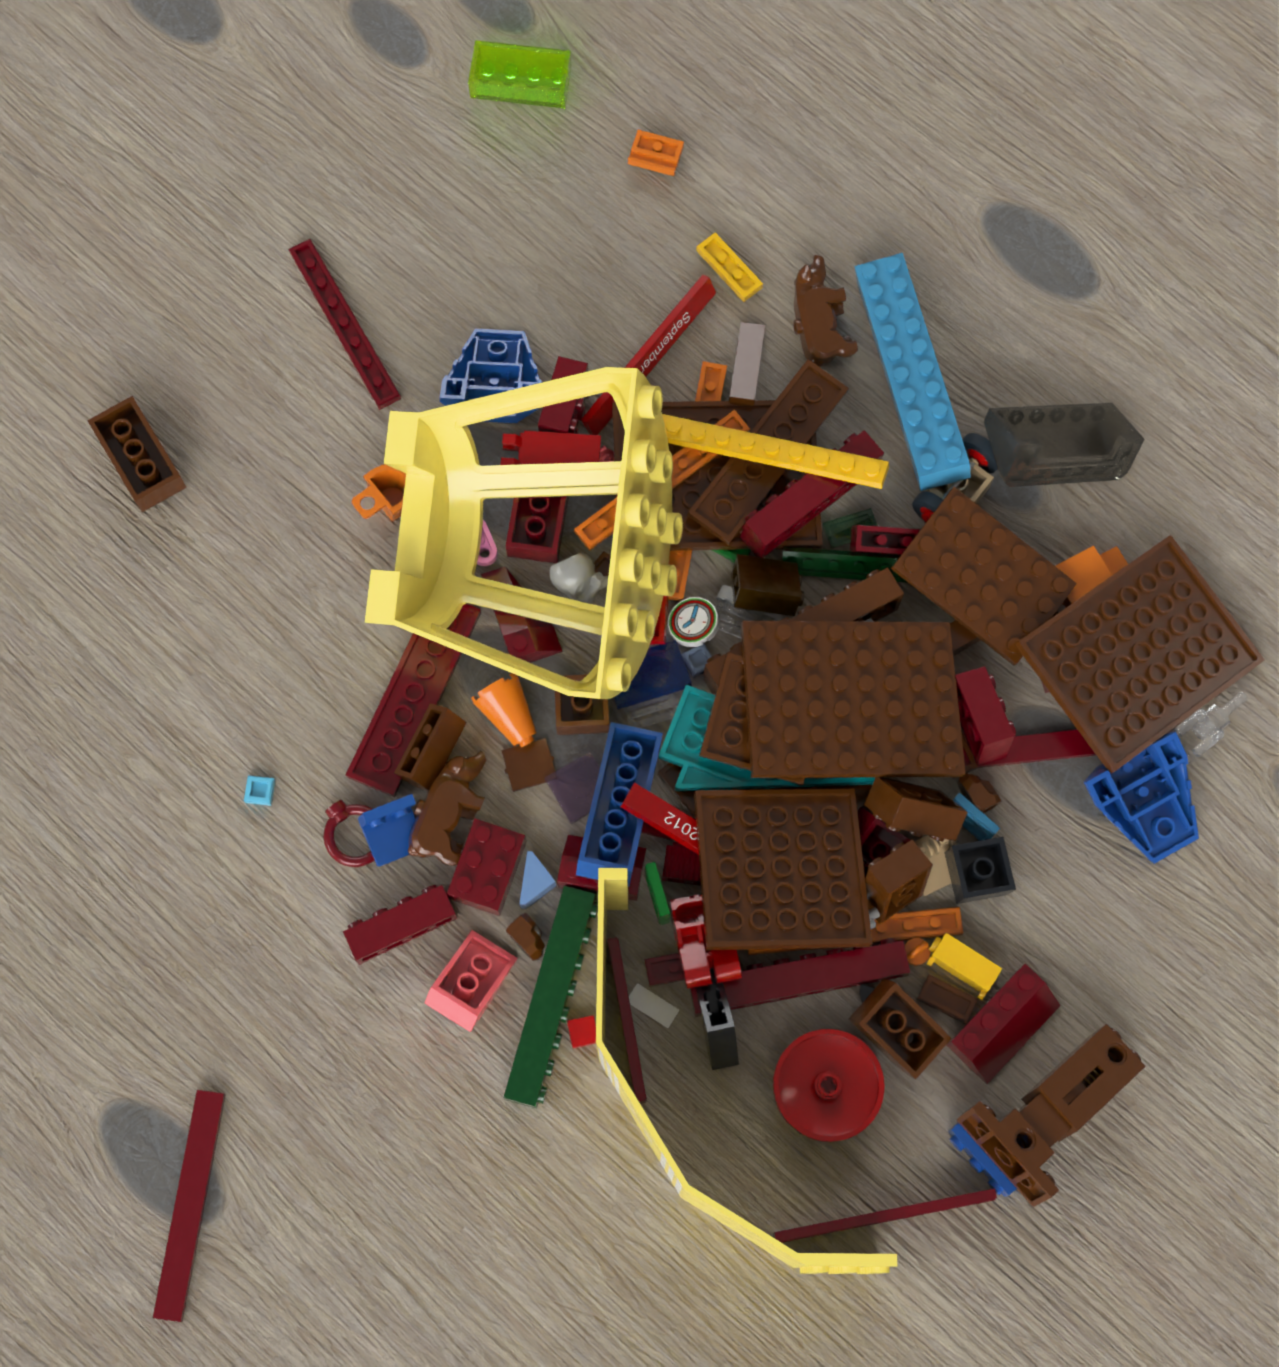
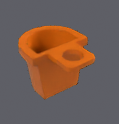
(386, 488)

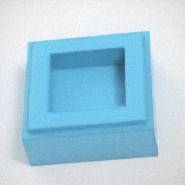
(259, 790)

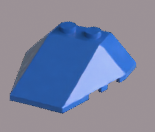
(490, 365)
(1149, 798)

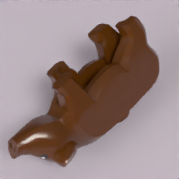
(816, 315)
(442, 808)

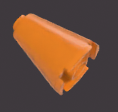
(507, 710)

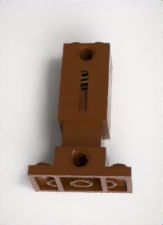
(1053, 1111)

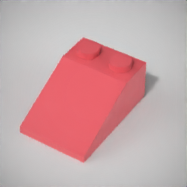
(470, 980)

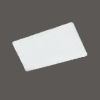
(653, 1005)

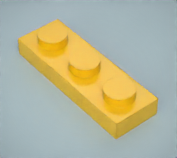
(729, 267)

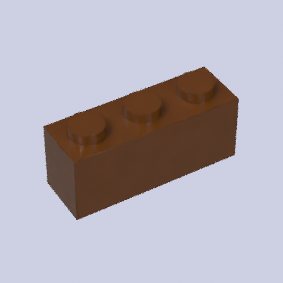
(430, 746)

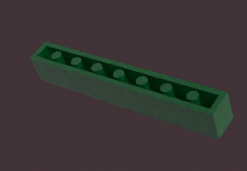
(550, 997)

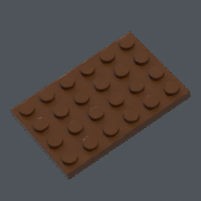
(983, 575)

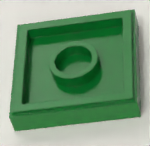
(657, 893)

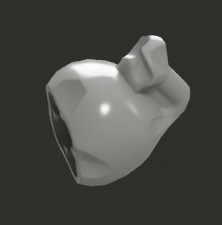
(577, 578)

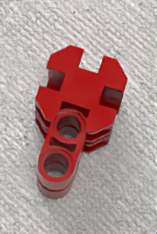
(690, 938)

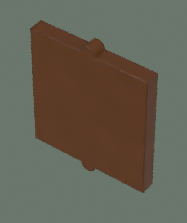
(528, 764)

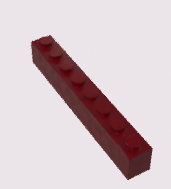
(814, 974)

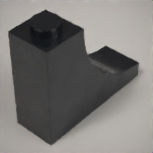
(717, 1024)

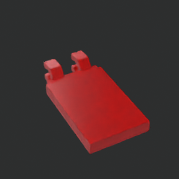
(551, 448)

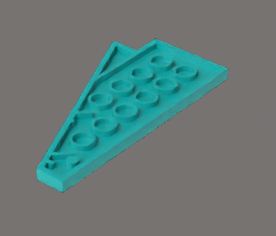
(699, 773)

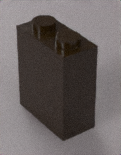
(766, 585)

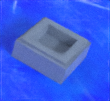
(696, 659)

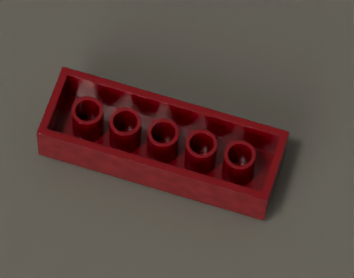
(801, 502)

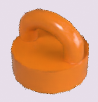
(917, 951)

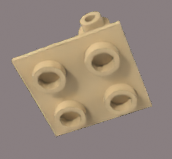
(934, 851)

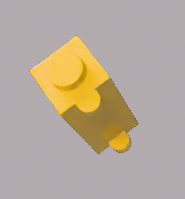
(964, 963)

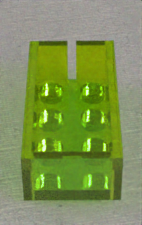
(520, 74)

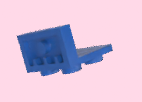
(389, 829)

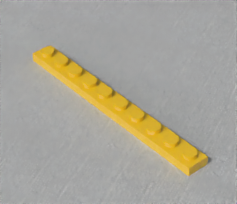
(776, 452)

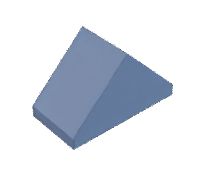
(536, 881)

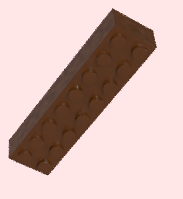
(871, 598)

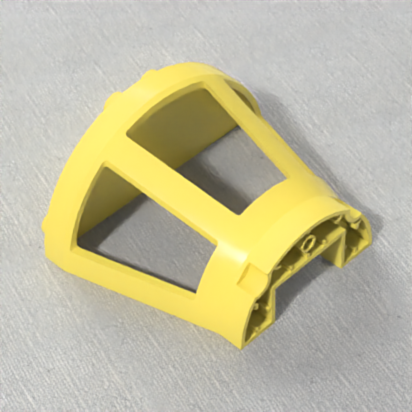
(445, 522)

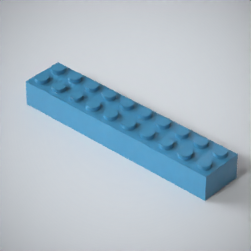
(912, 372)

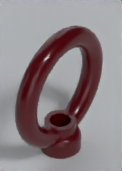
(338, 813)

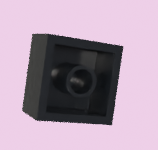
(980, 870)

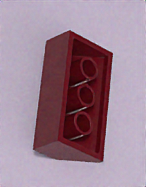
(1004, 1023)

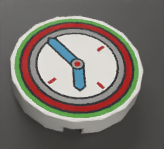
(693, 621)

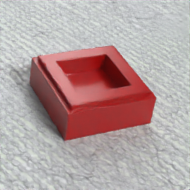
(582, 1031)

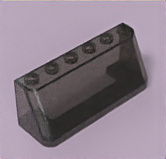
(1061, 443)

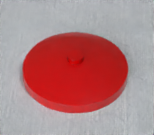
(828, 1085)

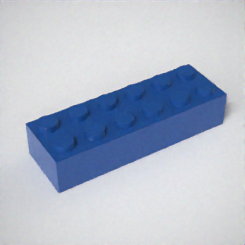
(611, 831)

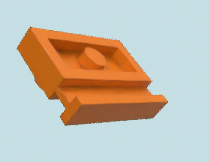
(655, 152)

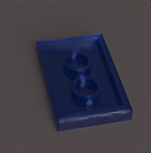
(659, 675)

